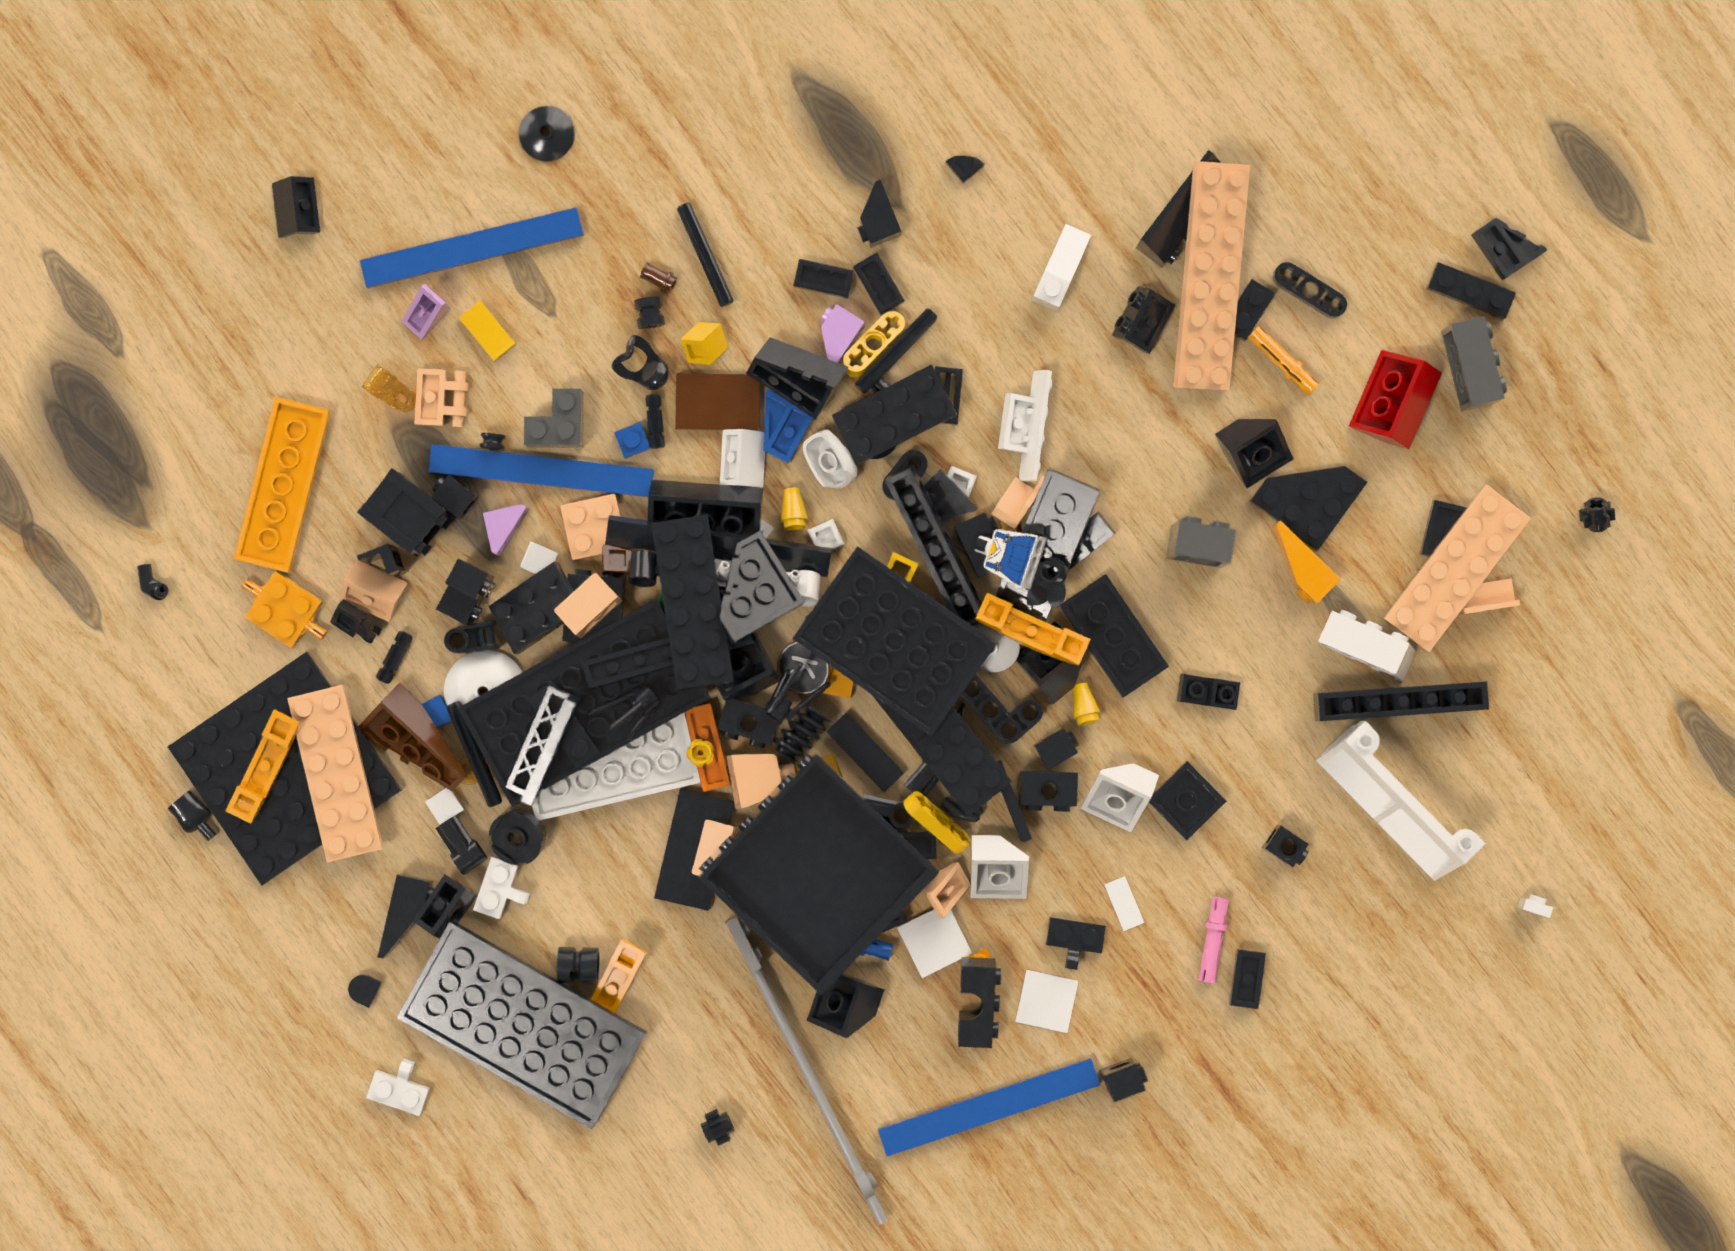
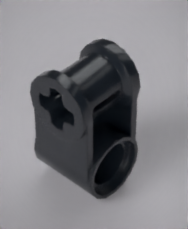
(474, 638)

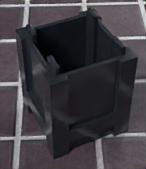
(405, 513)

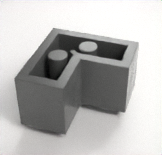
(564, 426)

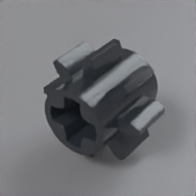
(1597, 514)
(717, 1127)

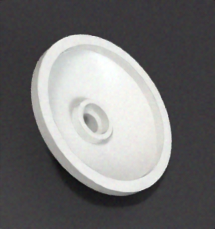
(478, 670)

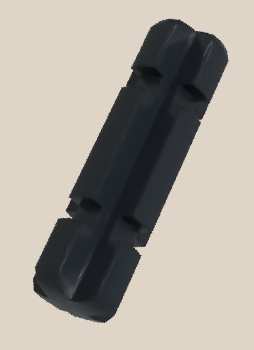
(655, 421)
(394, 657)

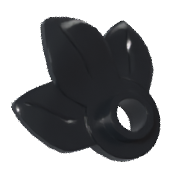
(1047, 587)

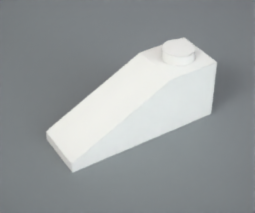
(1061, 267)

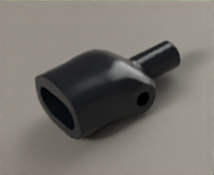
(192, 815)

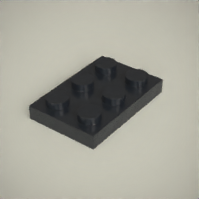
(528, 610)

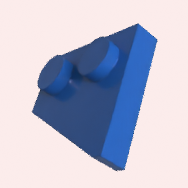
(783, 427)

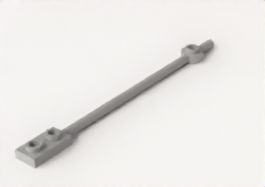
(752, 958)

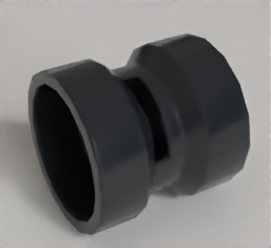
(649, 311)

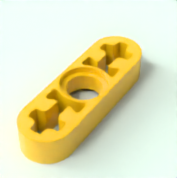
(875, 332)
(937, 822)

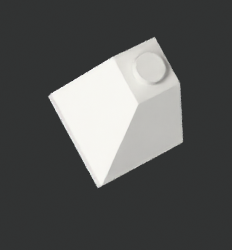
(1121, 795)
(997, 868)

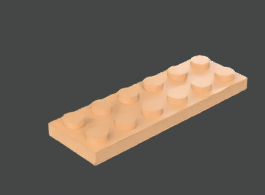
(1456, 568)
(335, 773)

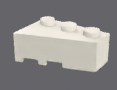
(1368, 644)

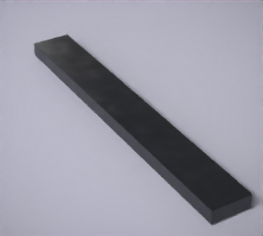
(792, 556)

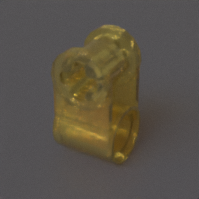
(387, 388)

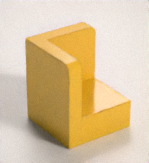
(704, 343)

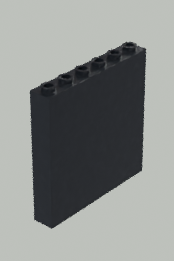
(817, 873)

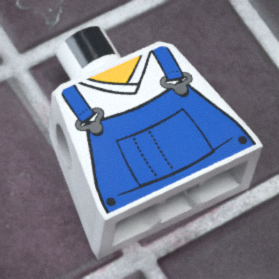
(1012, 555)

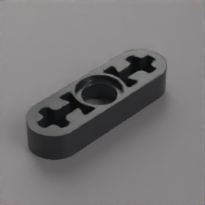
(1308, 278)

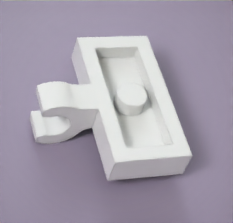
(498, 889)
(398, 1090)

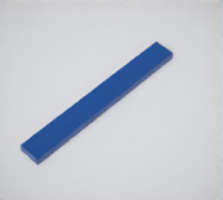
(471, 247)
(540, 470)
(988, 1107)

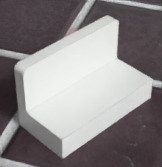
(742, 458)

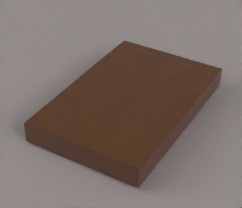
(717, 402)

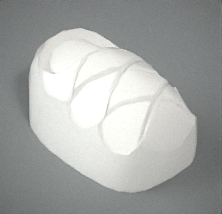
(829, 460)

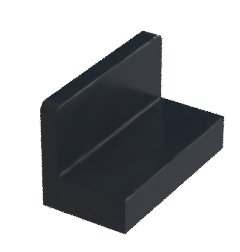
(295, 206)
(389, 556)

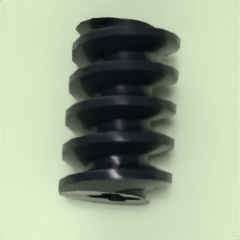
(800, 734)

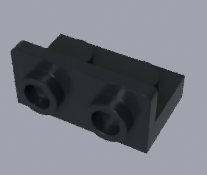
(1143, 319)

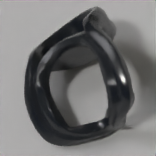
(652, 374)

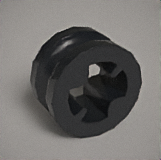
(492, 441)

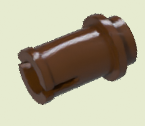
(658, 277)

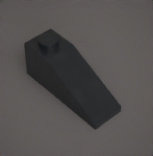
(406, 901)

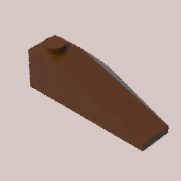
(407, 729)

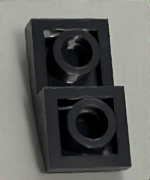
(1208, 691)

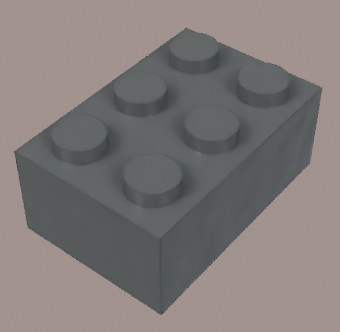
(1473, 363)
(1201, 543)

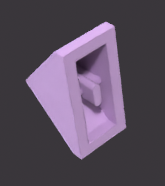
(425, 312)
(502, 525)

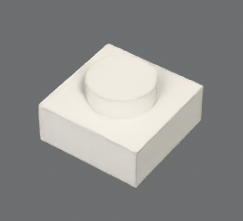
(1535, 905)

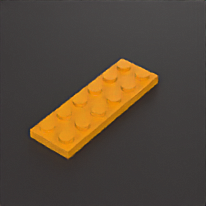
(282, 484)

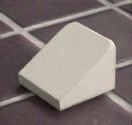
(537, 558)

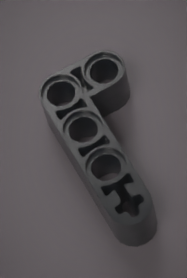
(1003, 715)

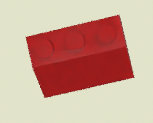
(1395, 399)

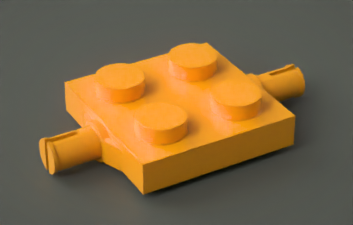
(284, 609)

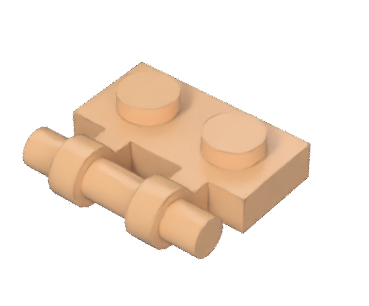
(431, 395)

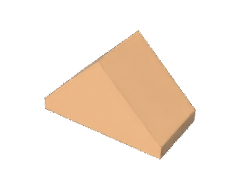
(947, 888)

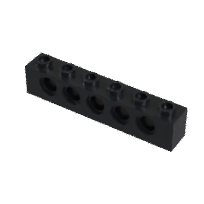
(934, 544)
(1401, 701)

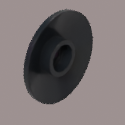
(556, 143)

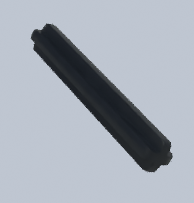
(705, 254)
(896, 351)
(475, 757)

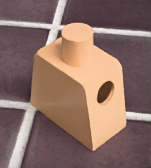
(755, 777)

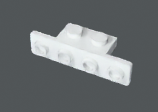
(1024, 424)

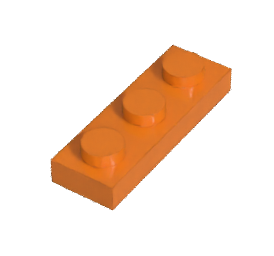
(703, 726)

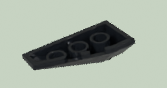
(750, 670)

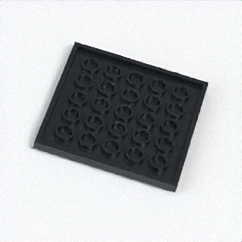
(222, 748)

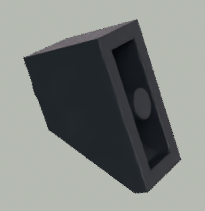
(878, 218)

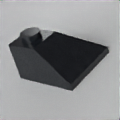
(1254, 448)
(1049, 674)
(845, 1005)

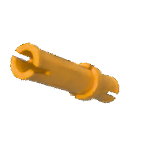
(1292, 369)

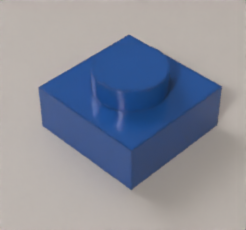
(632, 440)

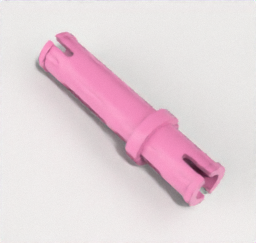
(1213, 940)

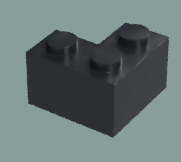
(465, 592)

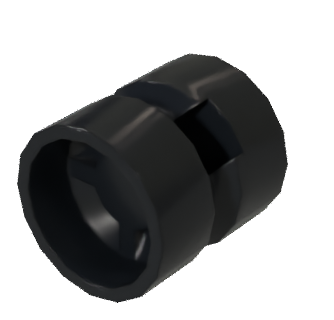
(578, 965)

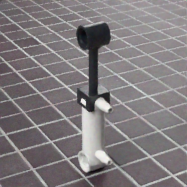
(644, 573)

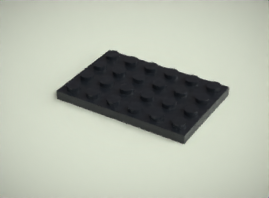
(894, 641)

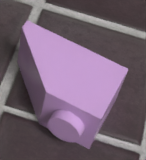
(839, 331)

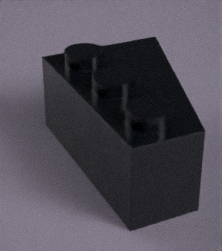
(797, 375)

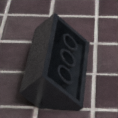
(1171, 225)
(727, 506)

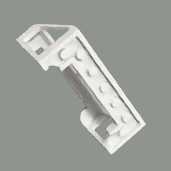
(1392, 805)

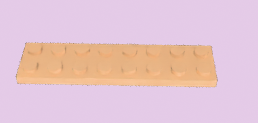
(1211, 275)

